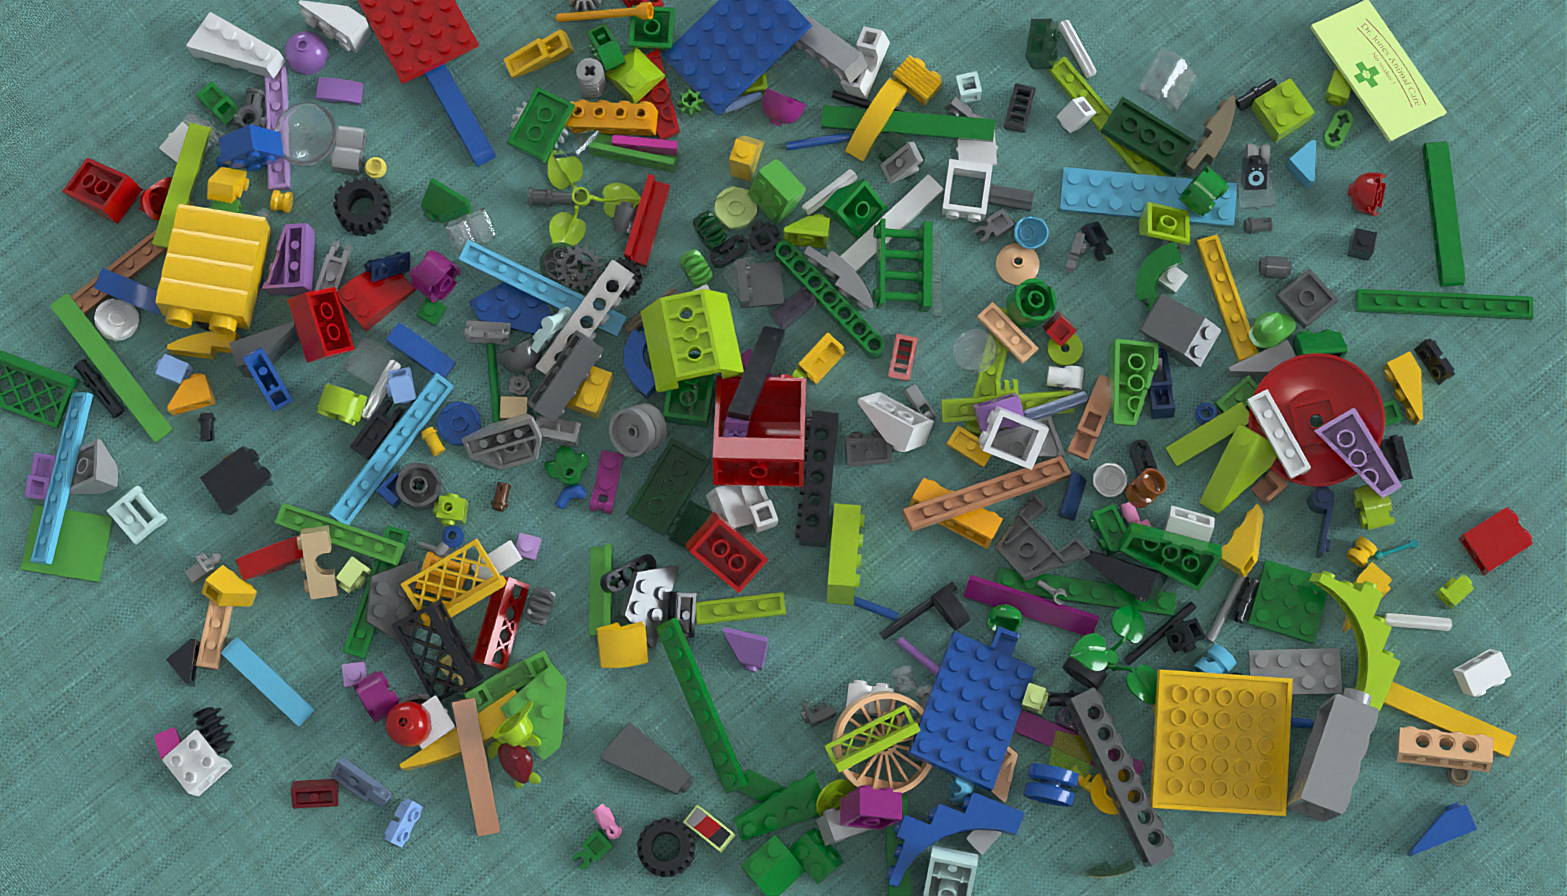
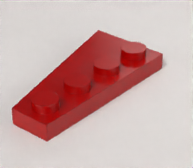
(660, 96)

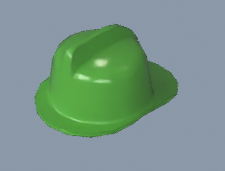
(1271, 329)

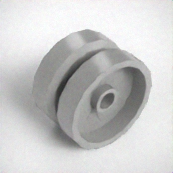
(637, 429)

